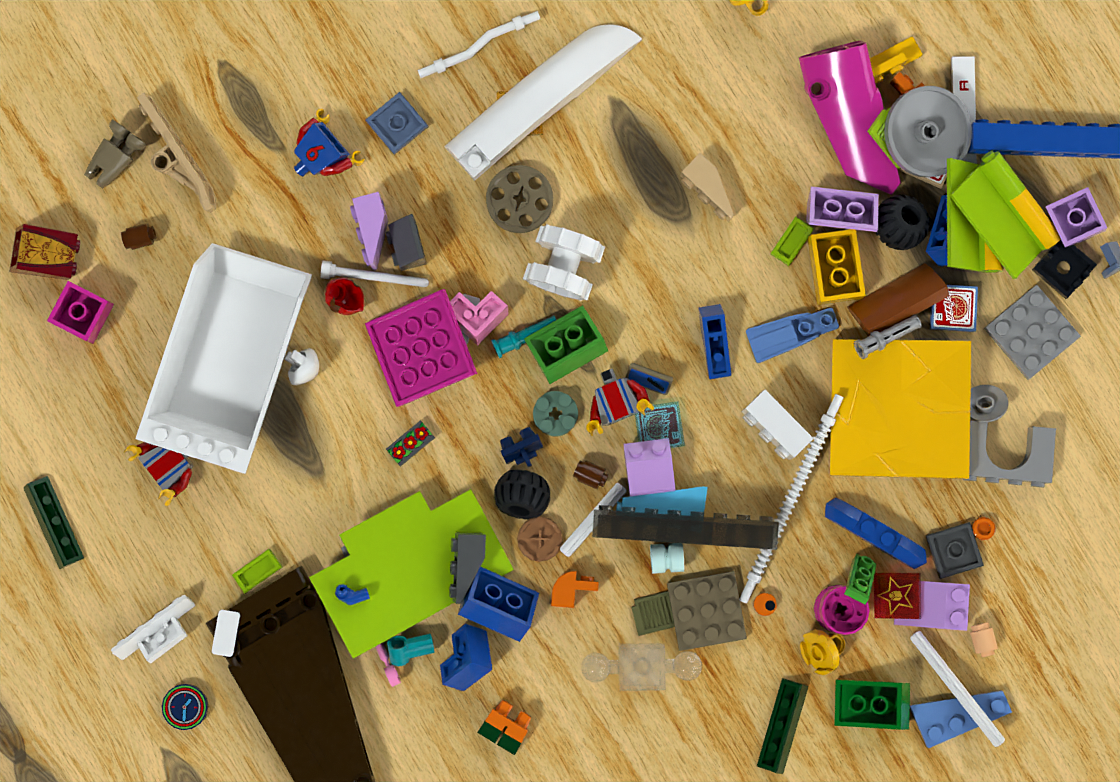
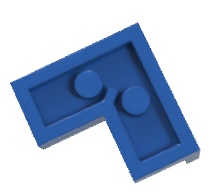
(470, 658)

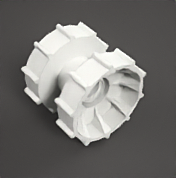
(567, 251)

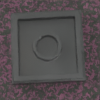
(954, 550)

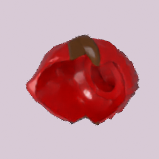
(344, 296)

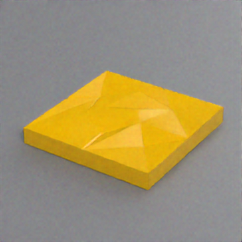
(902, 410)

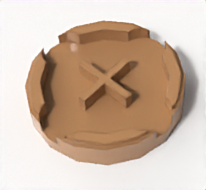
(539, 539)

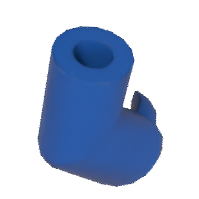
(349, 596)

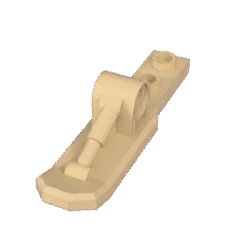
(180, 162)

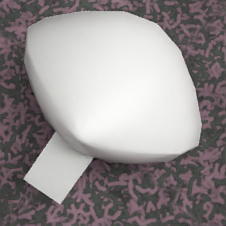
(304, 366)

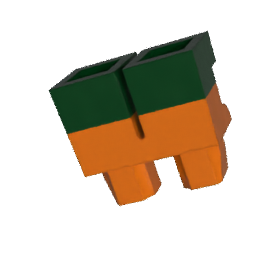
(515, 730)

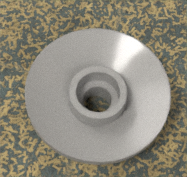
(989, 397)

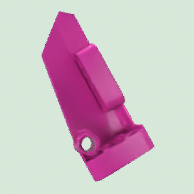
(847, 110)

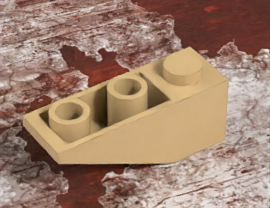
(705, 180)

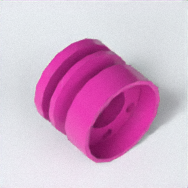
(852, 616)

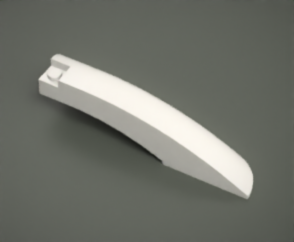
(539, 96)

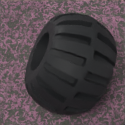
(902, 222)
(522, 494)

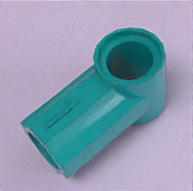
(403, 649)

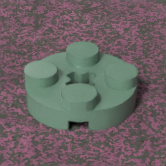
(563, 403)

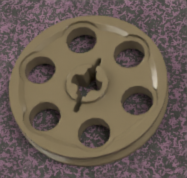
(513, 190)

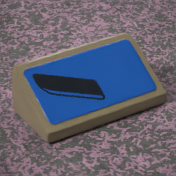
(649, 378)

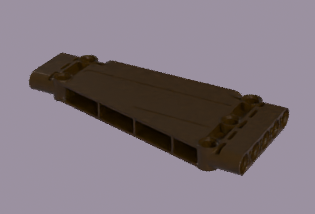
(298, 683)

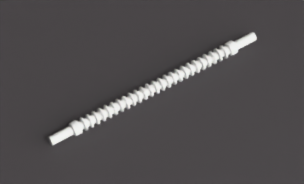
(827, 421)

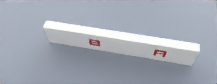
(964, 88)

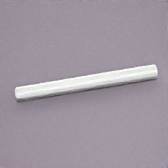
(957, 689)

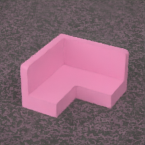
(479, 320)

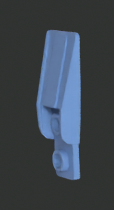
(789, 333)

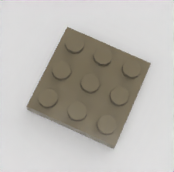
(706, 611)

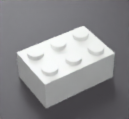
(776, 426)

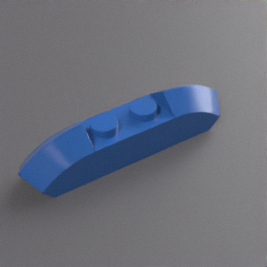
(875, 533)

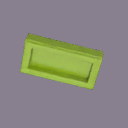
(792, 241)
(257, 571)

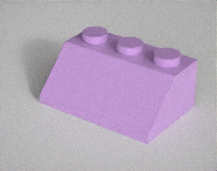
(842, 209)

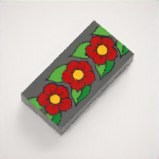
(410, 443)

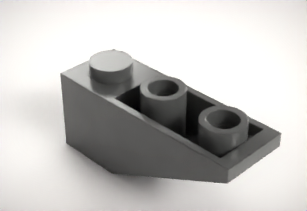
(468, 557)

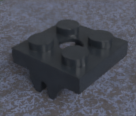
(1079, 270)

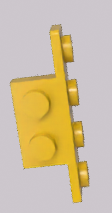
(894, 59)

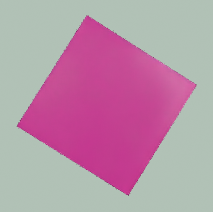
(421, 348)

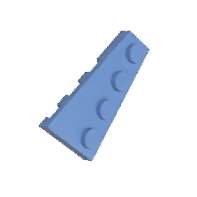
(948, 718)

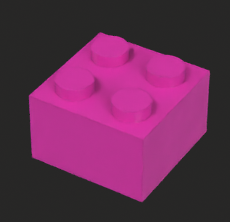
(80, 312)

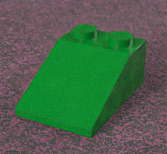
(872, 704)

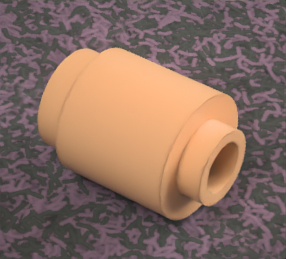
(983, 639)

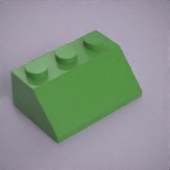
(566, 344)

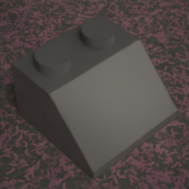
(406, 242)

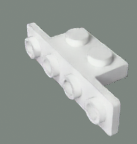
(158, 633)

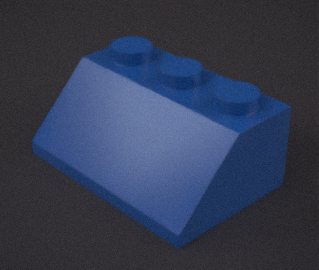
(499, 604)

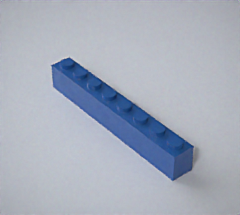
(1045, 139)

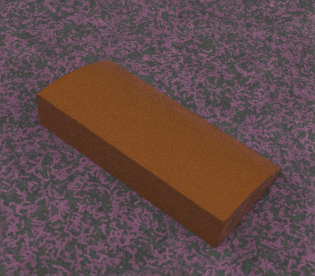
(899, 300)

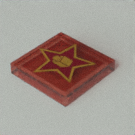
(897, 595)

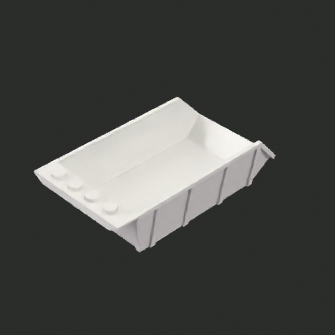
(223, 357)

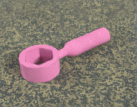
(390, 670)

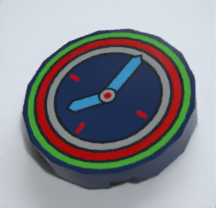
(185, 706)

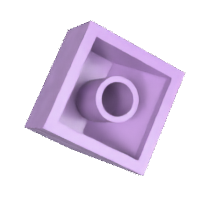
(1076, 217)
(649, 467)

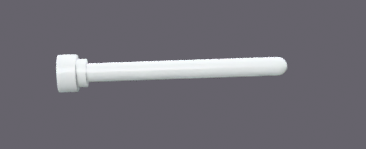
(330, 270)

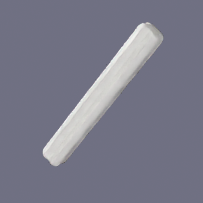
(586, 526)

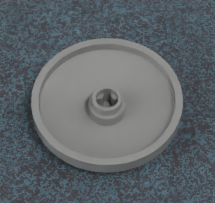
(926, 130)

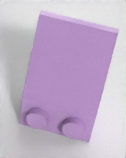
(942, 606)

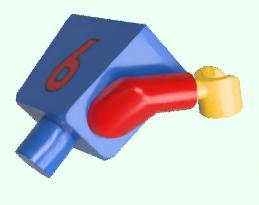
(320, 149)

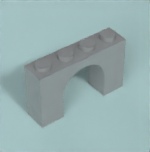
(1035, 467)

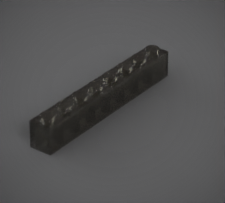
(685, 529)

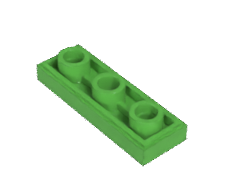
(860, 578)

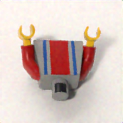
(616, 401)
(167, 467)

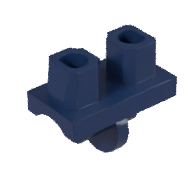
(523, 450)

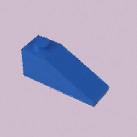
(938, 238)
(715, 341)

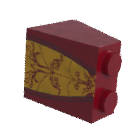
(44, 252)

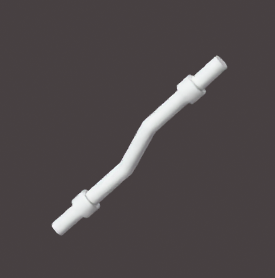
(517, 23)

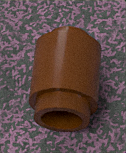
(138, 236)
(590, 474)

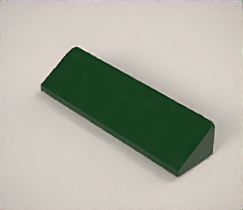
(53, 522)
(782, 726)

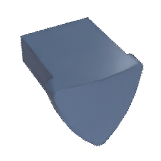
(1112, 254)

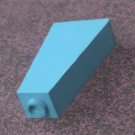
(684, 500)

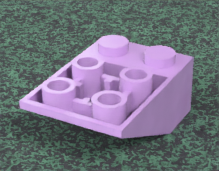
(373, 222)

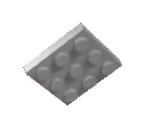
(1032, 332)

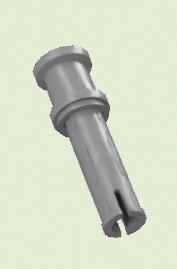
(878, 340)

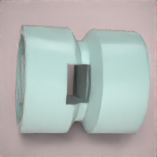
(667, 557)

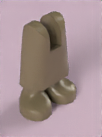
(110, 157)

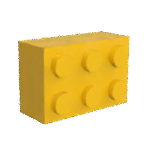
(836, 266)

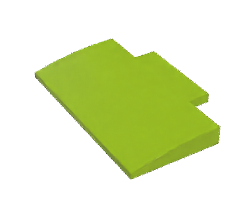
(404, 566)

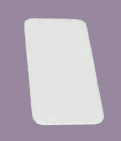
(225, 633)

